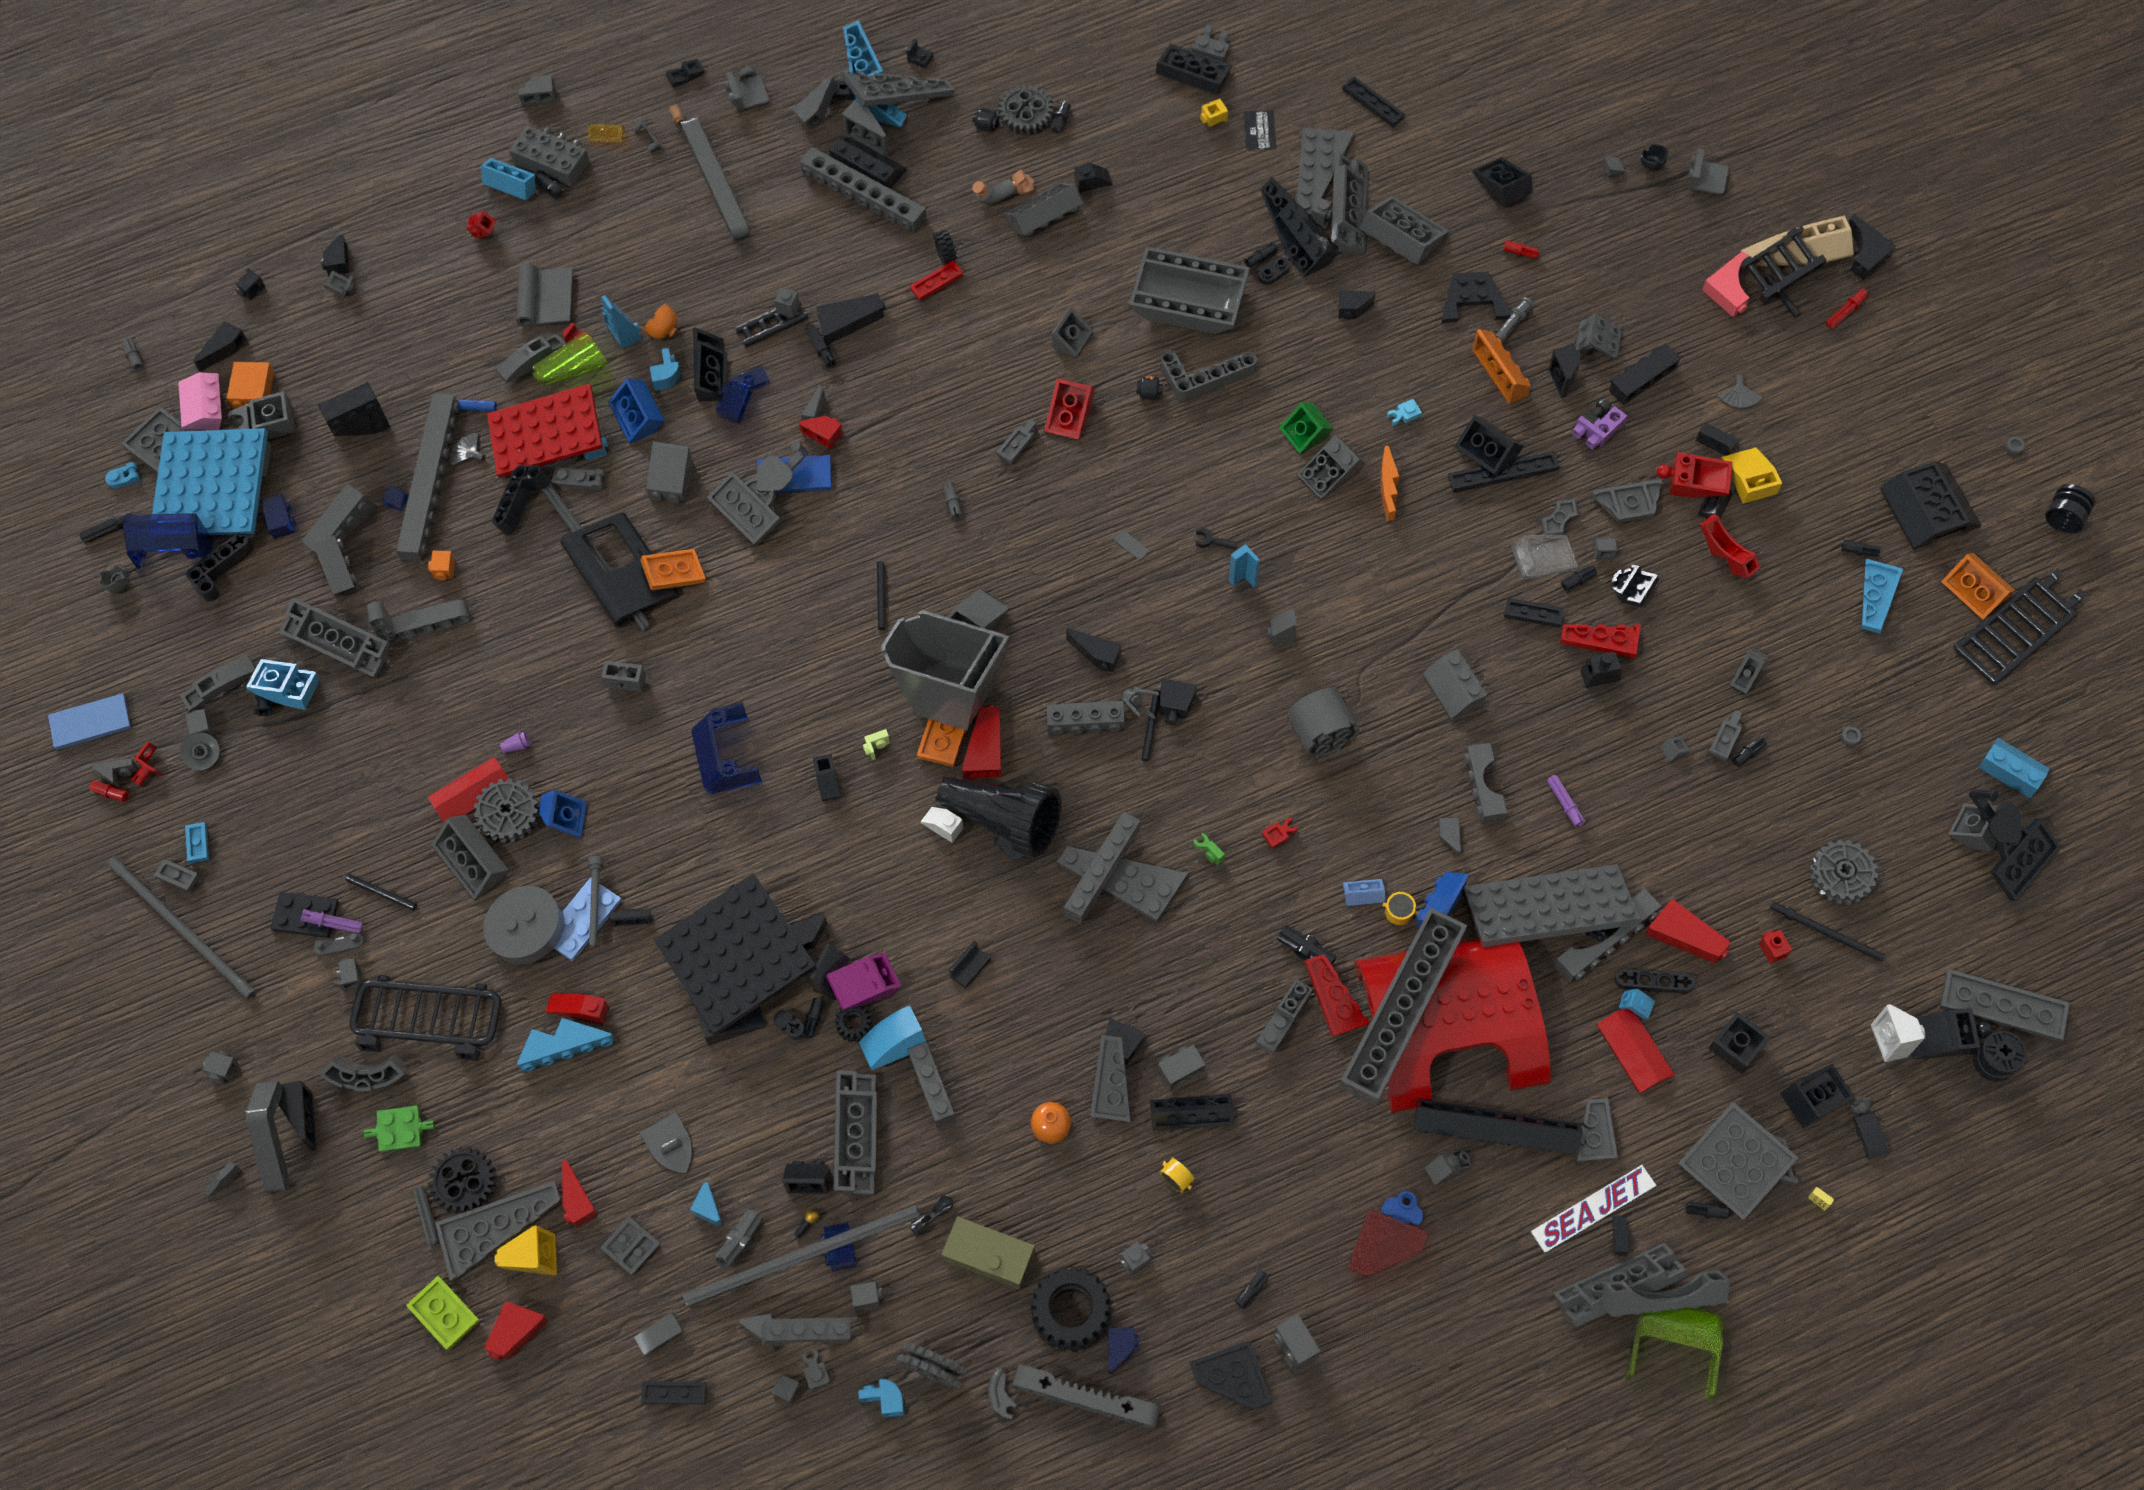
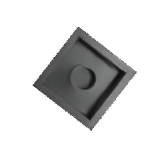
(1296, 1343)

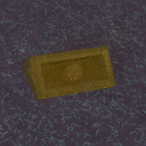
(605, 132)

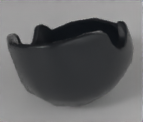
(1654, 157)

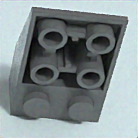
(1331, 467)
(979, 611)

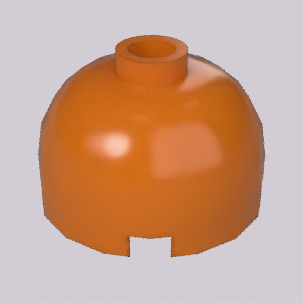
(662, 324)
(1051, 1122)

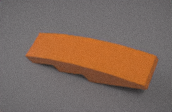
(1389, 480)

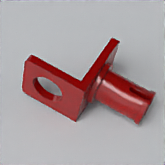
(145, 769)

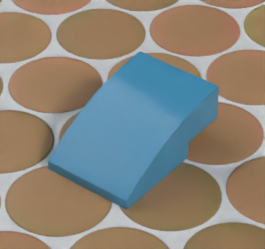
(283, 683)
(892, 1038)

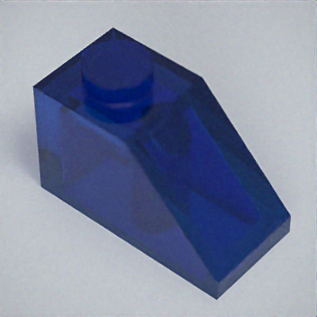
(1120, 1347)

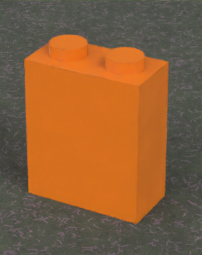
(249, 382)

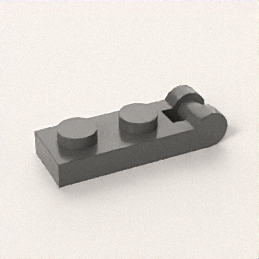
(578, 478)

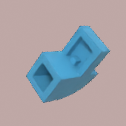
(667, 374)
(889, 1395)

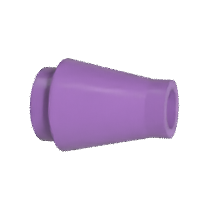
(517, 742)

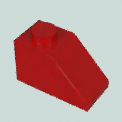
(822, 429)

